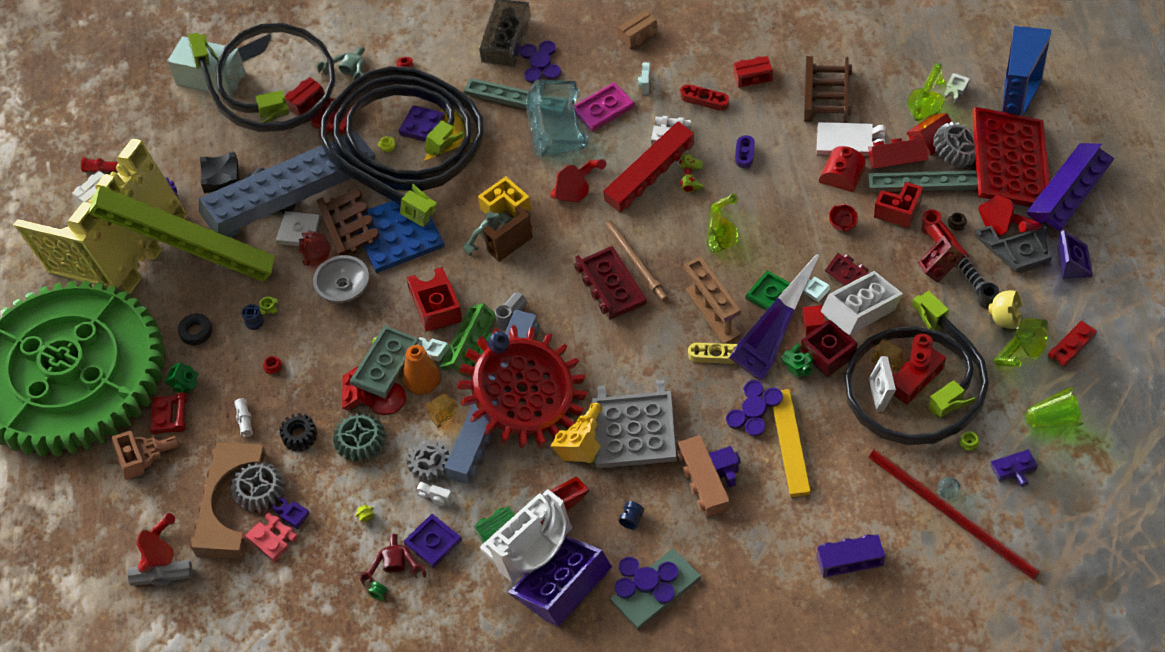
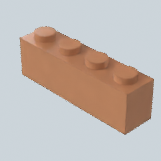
(703, 476)

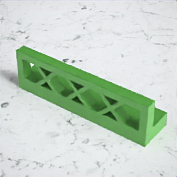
(474, 325)

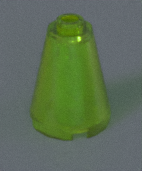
(1055, 411)

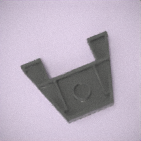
(1021, 250)

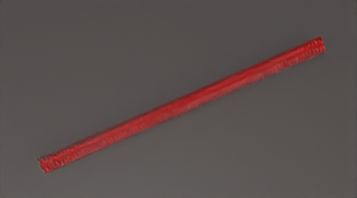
(953, 514)

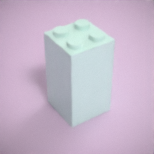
(186, 73)

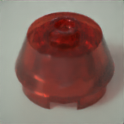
(314, 248)

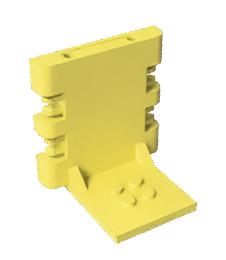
(100, 249)

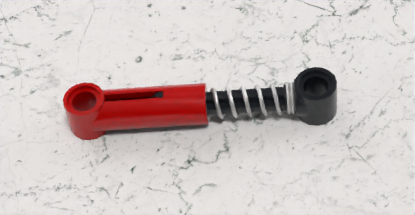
(935, 228)

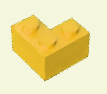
(503, 196)

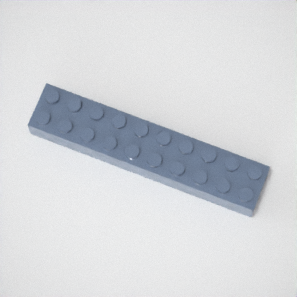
(274, 188)

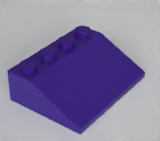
(563, 581)

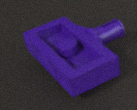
(1014, 467)

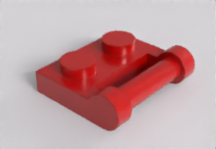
(163, 412)

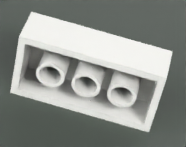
(861, 302)

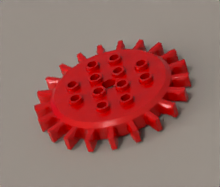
(545, 361)

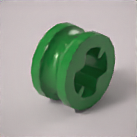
(377, 591)

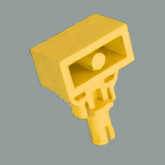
(579, 440)

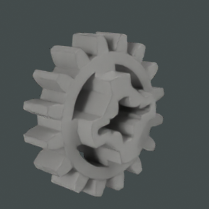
(427, 460)

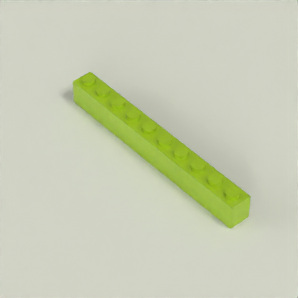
(181, 234)

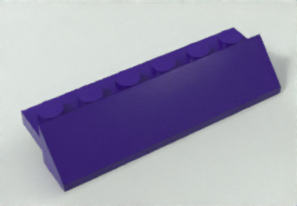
(1070, 185)

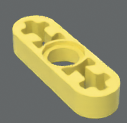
(702, 358)

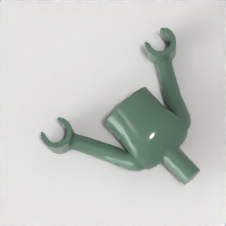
(349, 64)
(493, 221)

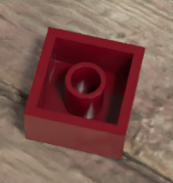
(829, 347)

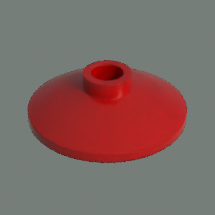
(392, 403)

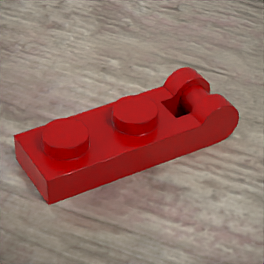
(1072, 343)

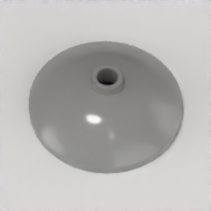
(340, 272)

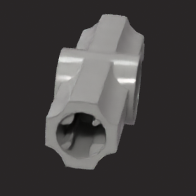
(161, 574)

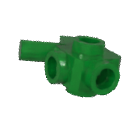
(797, 363)

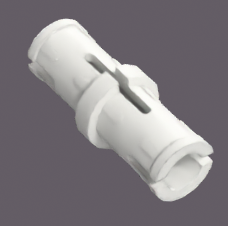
(243, 417)

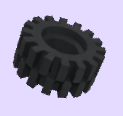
(295, 423)

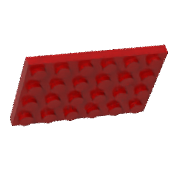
(1010, 156)

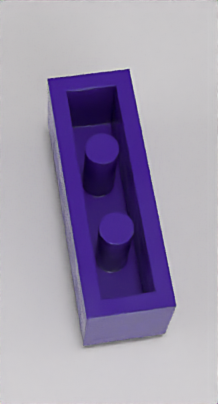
(850, 555)

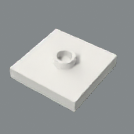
(295, 224)
(882, 384)

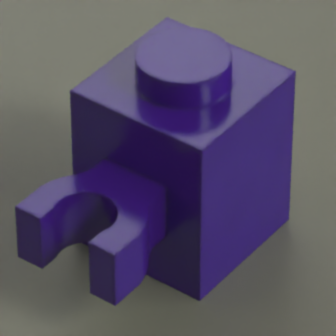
(726, 464)

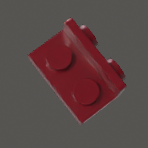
(940, 259)
(845, 270)

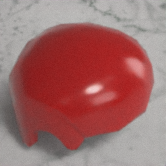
(843, 217)

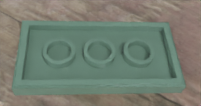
(383, 362)
(643, 606)

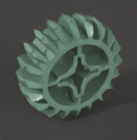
(348, 434)

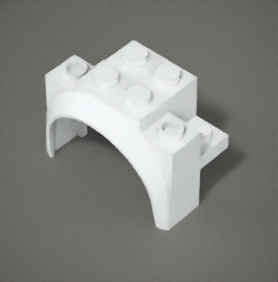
(525, 543)

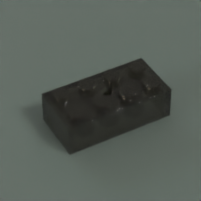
(505, 32)

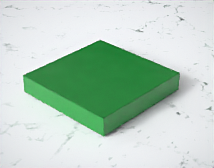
(766, 290)

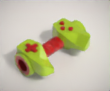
(688, 182)

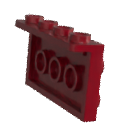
(610, 282)

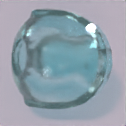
(948, 487)

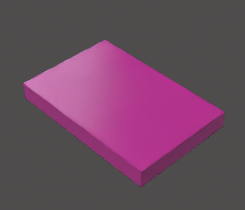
(603, 106)

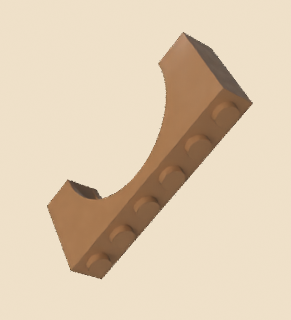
(210, 536)

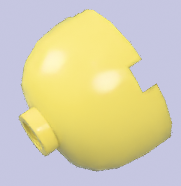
(1006, 309)

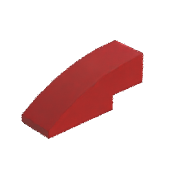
(570, 492)

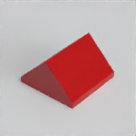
(928, 129)

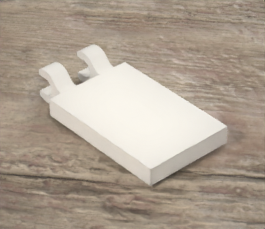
(847, 134)

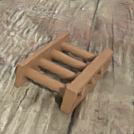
(712, 300)

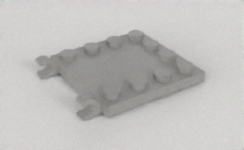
(635, 428)

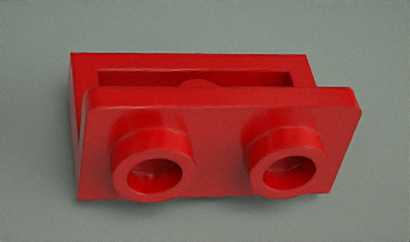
(352, 395)

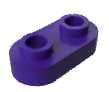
(743, 154)

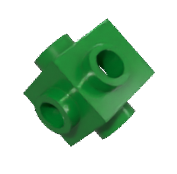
(181, 378)

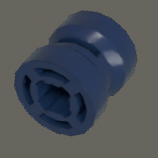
(252, 317)
(631, 514)

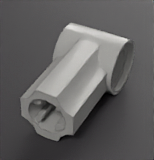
(504, 312)

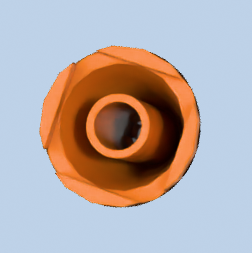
(420, 371)

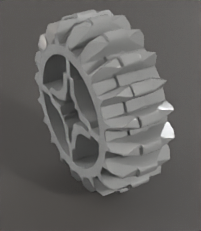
(955, 144)
(254, 481)

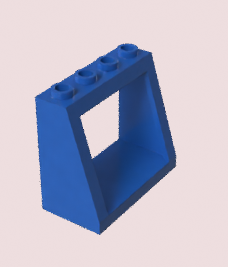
(1024, 68)

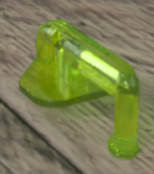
(924, 101)
(721, 231)
(1030, 335)

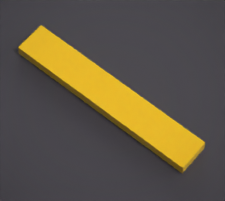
(791, 447)

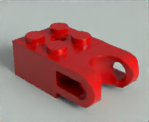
(435, 300)

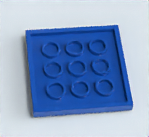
(399, 237)

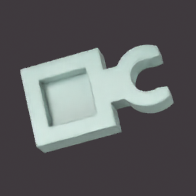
(644, 81)
(816, 289)
(435, 348)

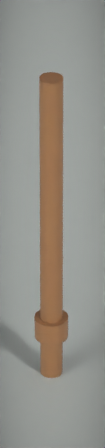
(654, 285)

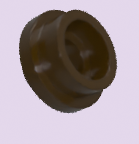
(957, 217)

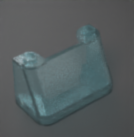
(554, 117)

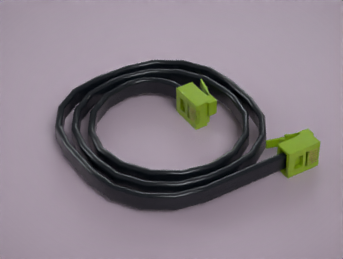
(387, 180)

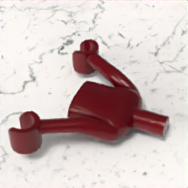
(393, 561)

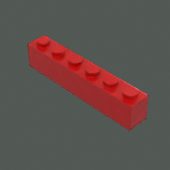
(649, 167)

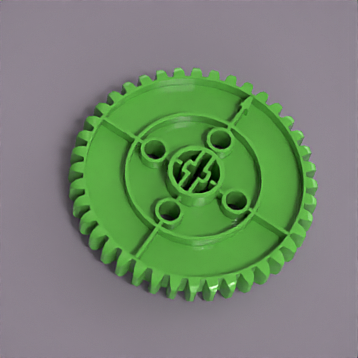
(75, 367)

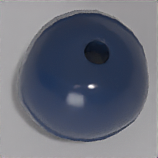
(499, 342)

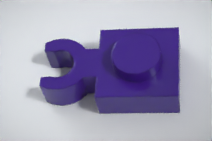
(292, 514)

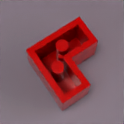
(899, 208)

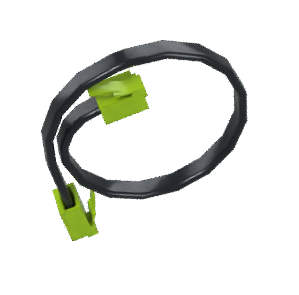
(269, 104)
(946, 399)

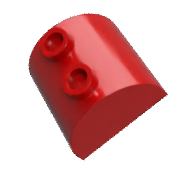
(843, 168)

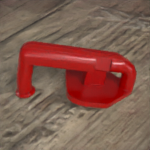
(571, 183)
(999, 214)
(153, 549)

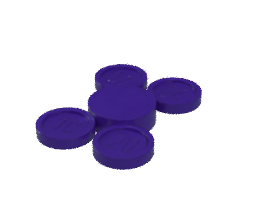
(540, 61)
(754, 408)
(646, 580)

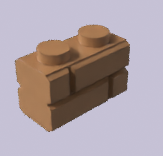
(637, 29)

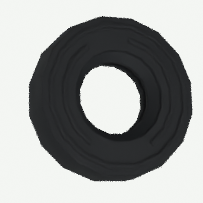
(190, 320)

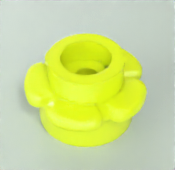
(386, 144)
(365, 513)

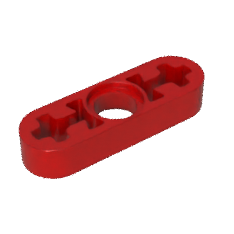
(712, 102)

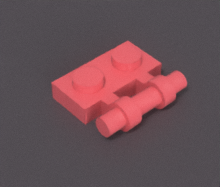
(266, 541)

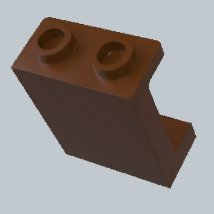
(510, 236)

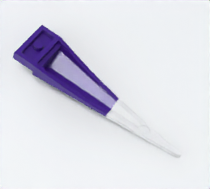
(760, 344)

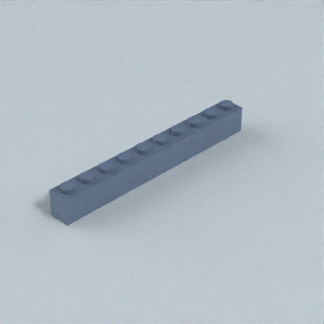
(472, 440)

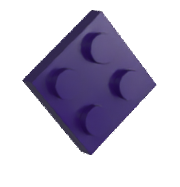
(420, 122)
(432, 540)

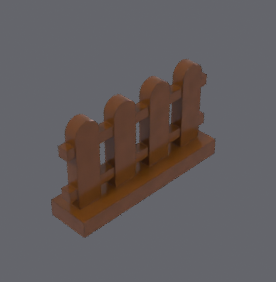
(344, 216)

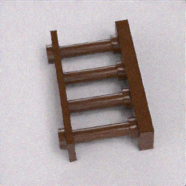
(812, 95)

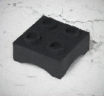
(218, 172)

